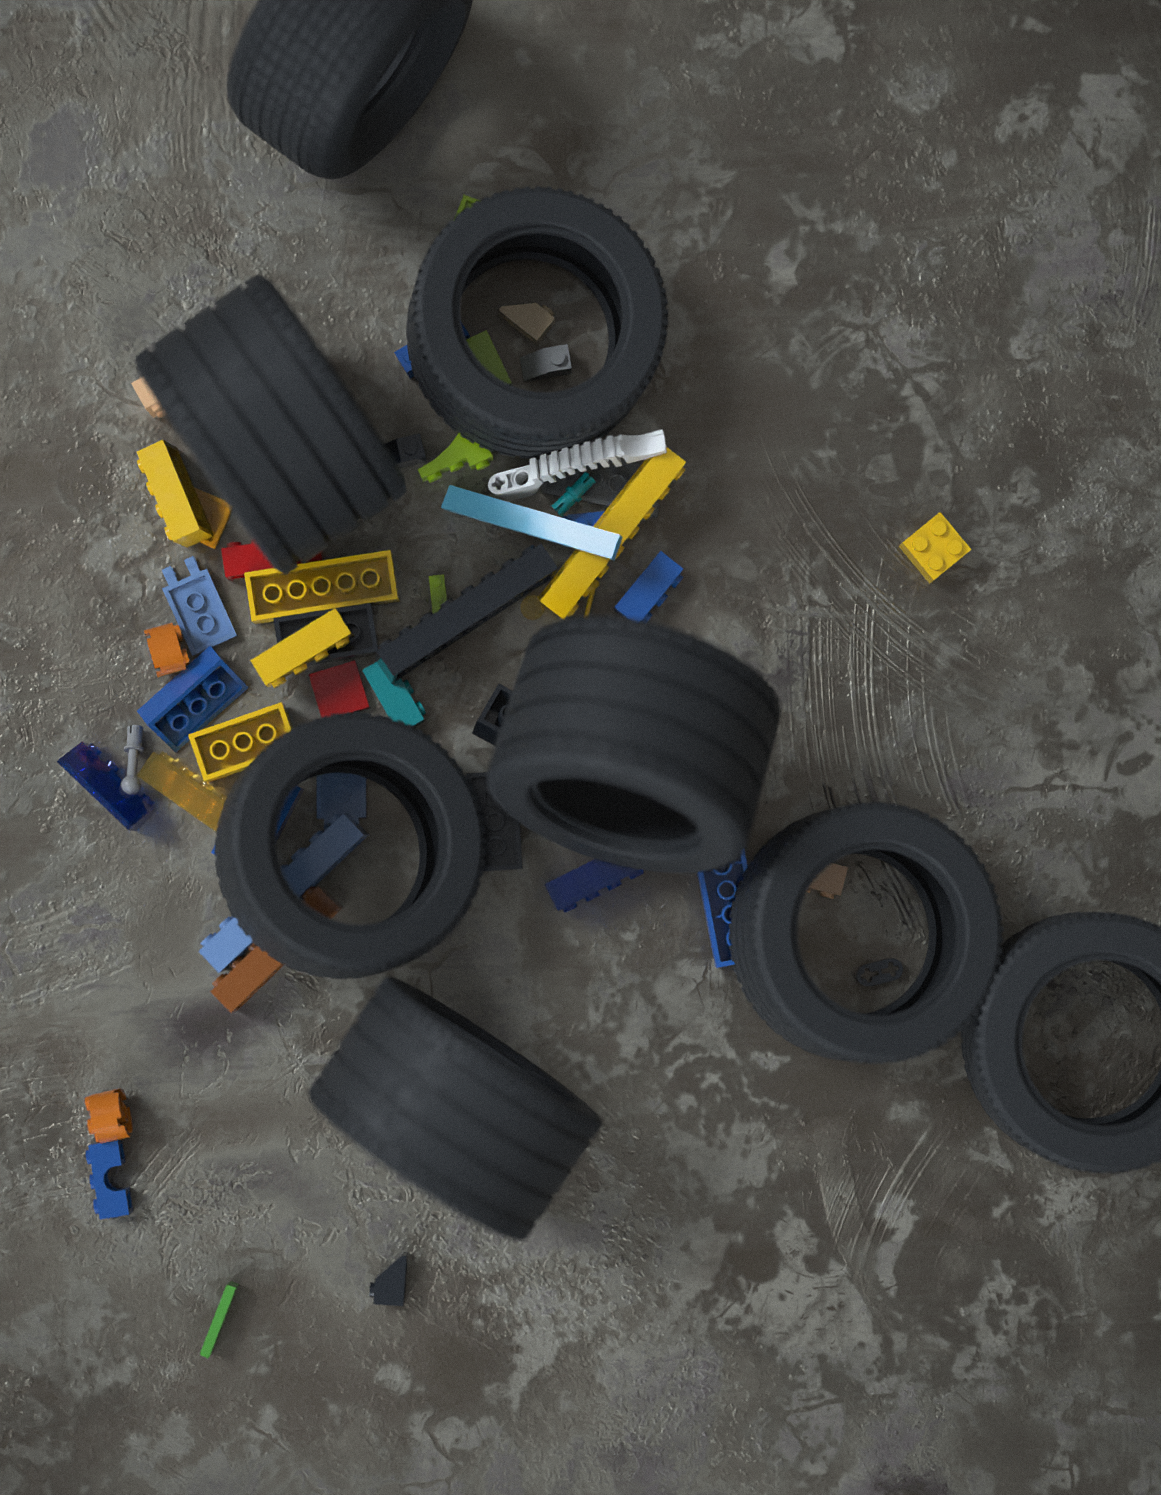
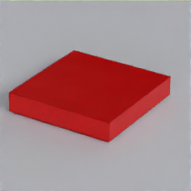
(339, 689)

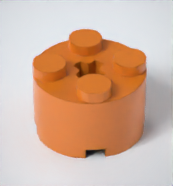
(166, 649)
(109, 1116)

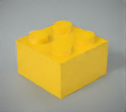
(934, 547)

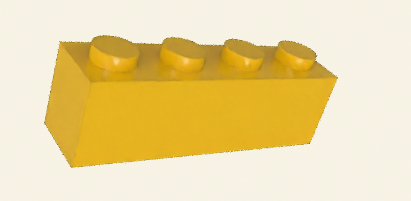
(301, 648)

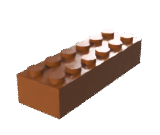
(257, 967)

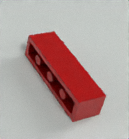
(248, 558)

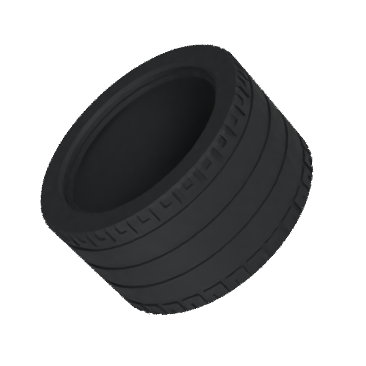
(453, 1110)

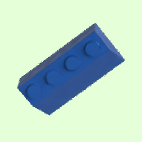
(192, 699)

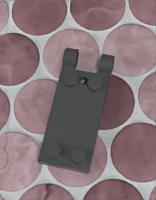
(607, 486)

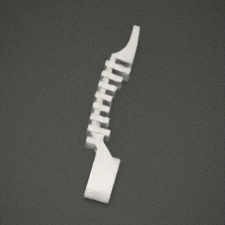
(509, 484)

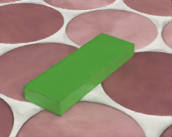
(219, 1319)

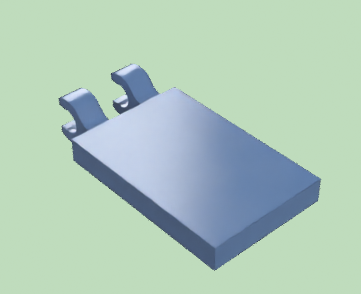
(198, 608)
(341, 795)

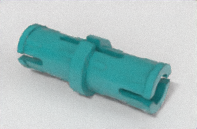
(573, 494)

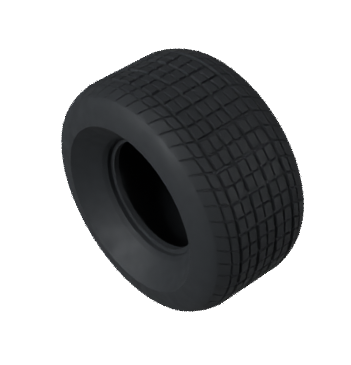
(339, 75)

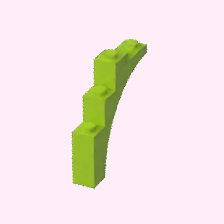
(461, 449)

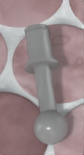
(131, 783)

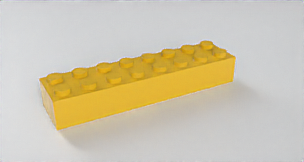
(621, 517)

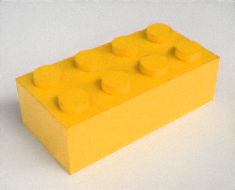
(174, 494)
(237, 742)

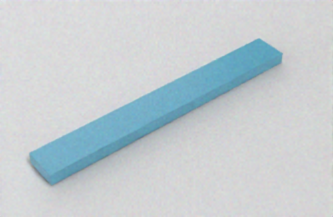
(532, 522)

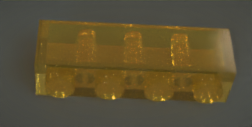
(182, 788)

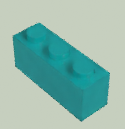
(395, 697)

